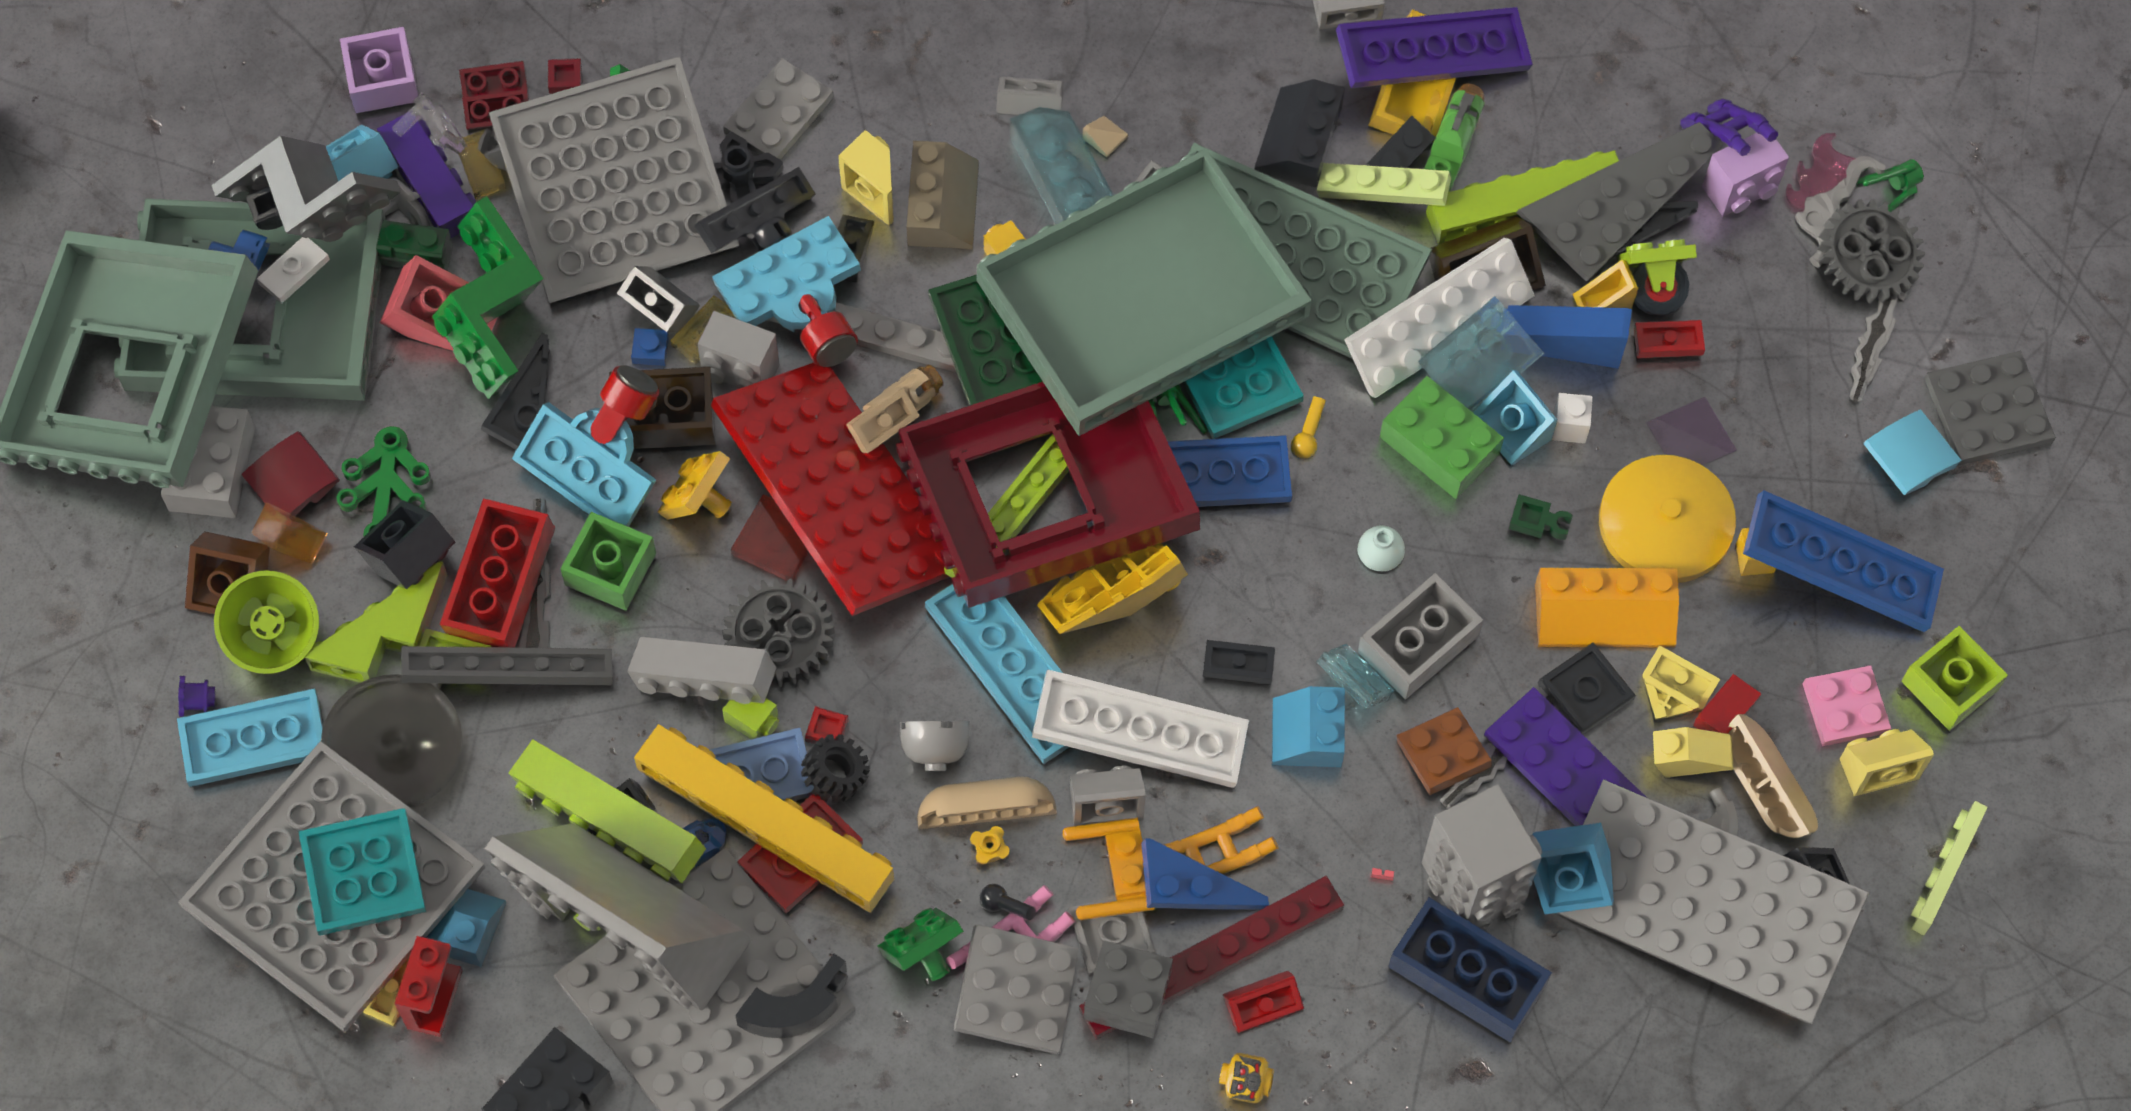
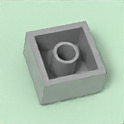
(737, 351)

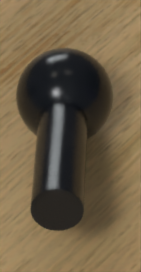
(995, 898)

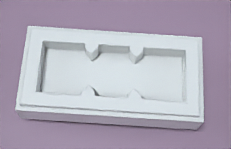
(293, 269)

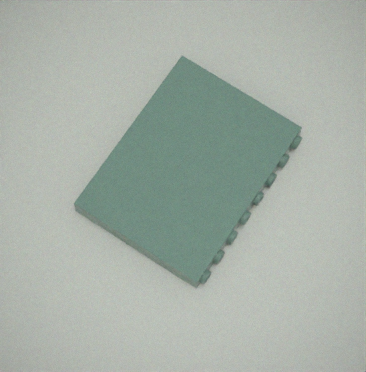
(1142, 291)

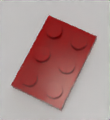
(780, 879)

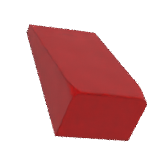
(1732, 699)

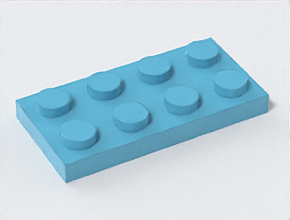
(250, 737)

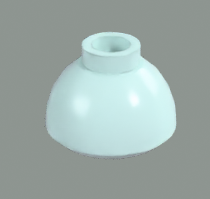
(1381, 548)

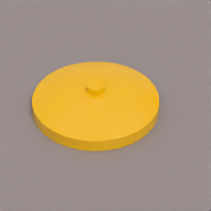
(1667, 516)

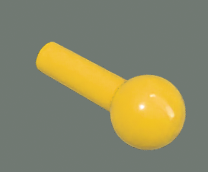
(1304, 443)

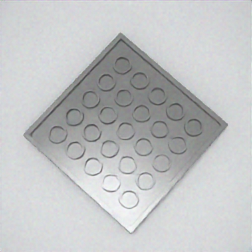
(610, 177)
(262, 899)
(694, 1055)

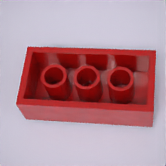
(498, 574)

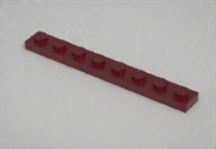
(1245, 940)

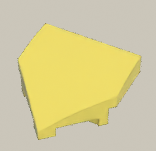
(1676, 685)

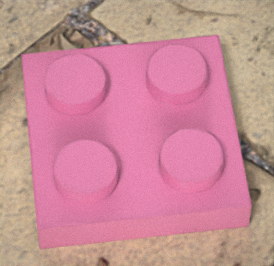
(1846, 705)

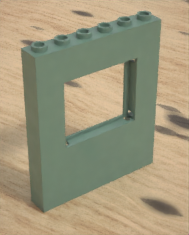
(133, 294)
(317, 332)

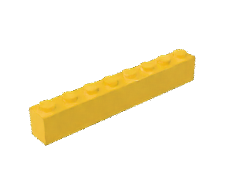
(765, 817)

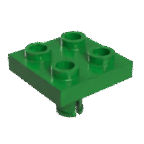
(921, 942)

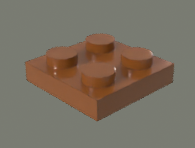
(1444, 751)

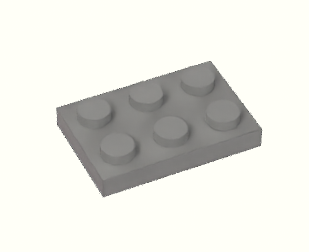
(779, 110)

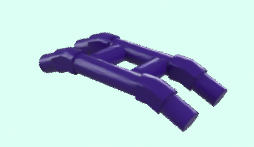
(1723, 110)

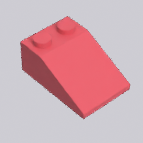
(417, 297)

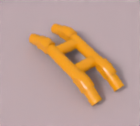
(1221, 833)

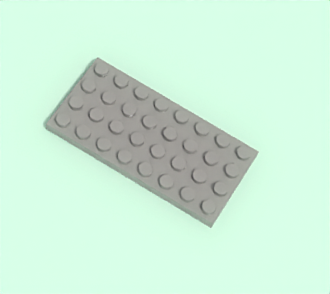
(1720, 904)

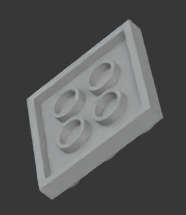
(1016, 989)

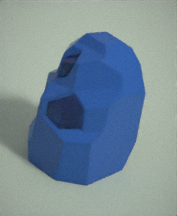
(712, 836)

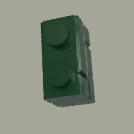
(402, 241)

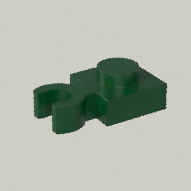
(1533, 517)

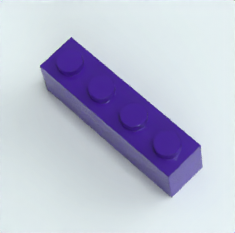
(425, 172)

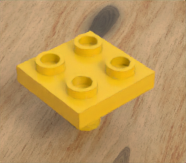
(696, 488)

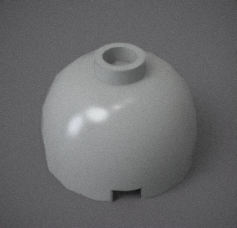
(934, 742)

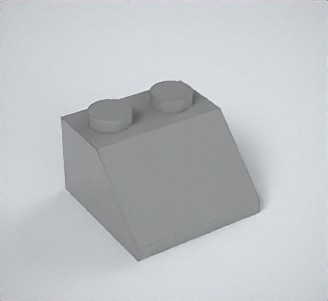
(1107, 795)

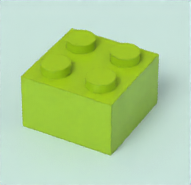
(1954, 678)

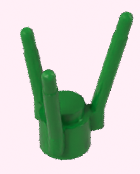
(1901, 176)
(1169, 397)

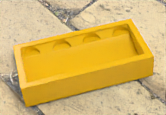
(1419, 99)

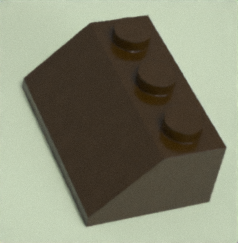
(1456, 252)
(680, 412)

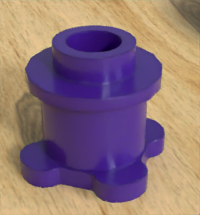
(195, 696)

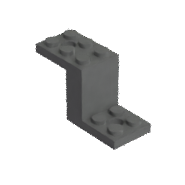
(307, 188)

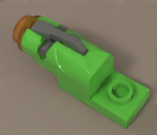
(1456, 131)

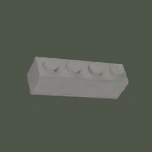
(702, 670)

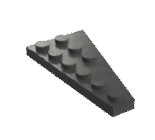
(1605, 209)

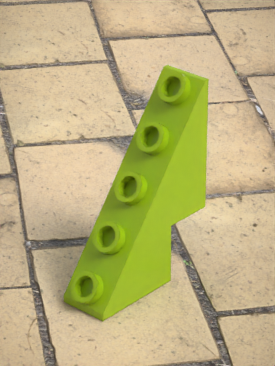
(395, 622)

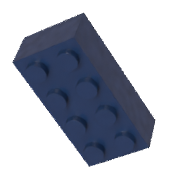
(1469, 969)

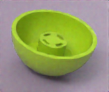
(246, 608)

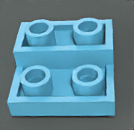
(1912, 452)

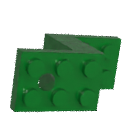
(468, 309)

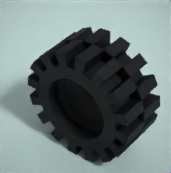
(844, 755)

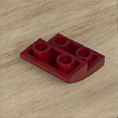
(491, 89)
(291, 475)

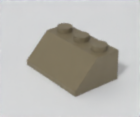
(941, 196)

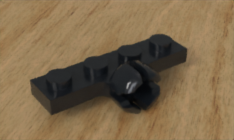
(757, 214)

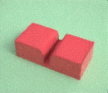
(1377, 873)

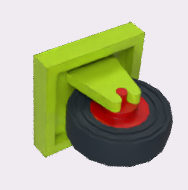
(1659, 276)

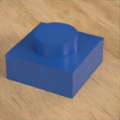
(650, 347)

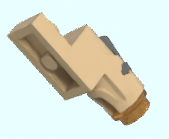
(895, 407)

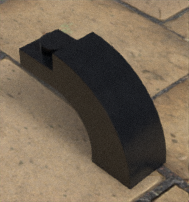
(794, 1014)

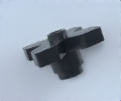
(741, 170)

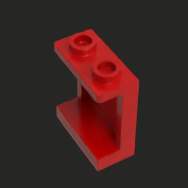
(428, 987)

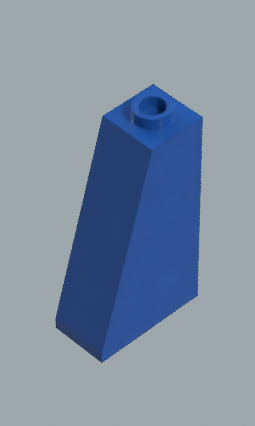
(1577, 333)

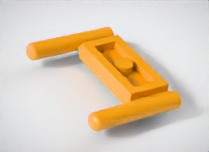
(1126, 866)

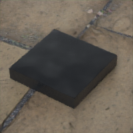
(1586, 688)

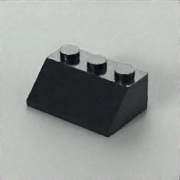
(1300, 131)

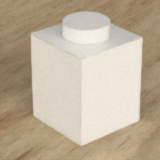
(1573, 417)

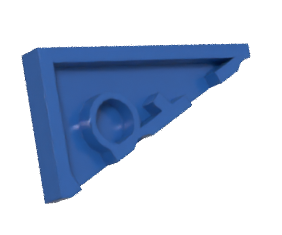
(1184, 883)

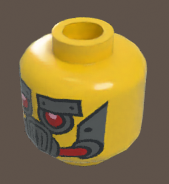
(1247, 1078)

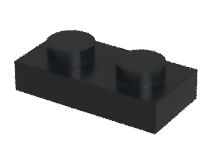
(1403, 146)
(1239, 662)

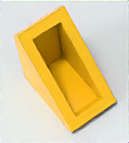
(1609, 290)

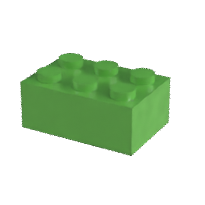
(1441, 437)

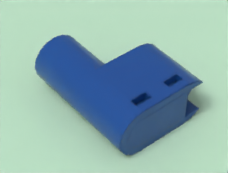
(248, 243)

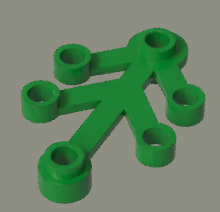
(385, 478)

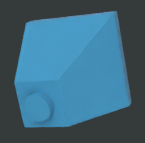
(470, 926)

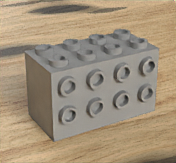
(1481, 858)

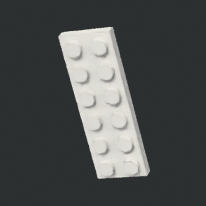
(1396, 341)
(1140, 728)

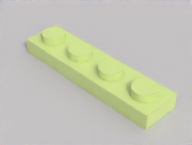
(1384, 184)
(1941, 879)

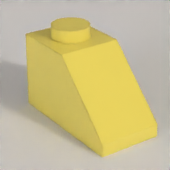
(1691, 751)

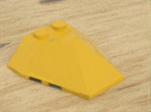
(1112, 589)

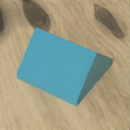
(1517, 416)

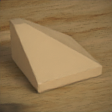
(1104, 135)

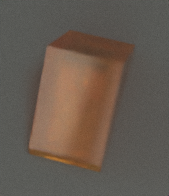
(288, 534)

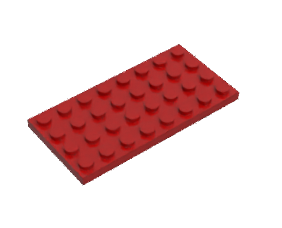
(842, 503)

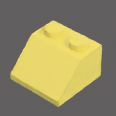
(867, 174)
(1885, 761)

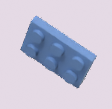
(773, 760)

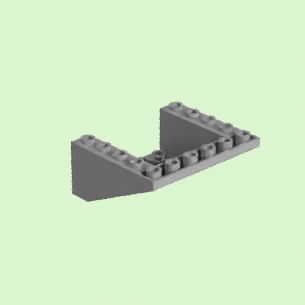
(673, 933)

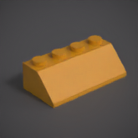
(1607, 607)

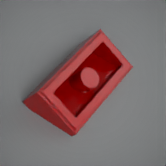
(1263, 1001)

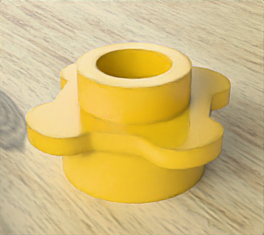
(992, 854)

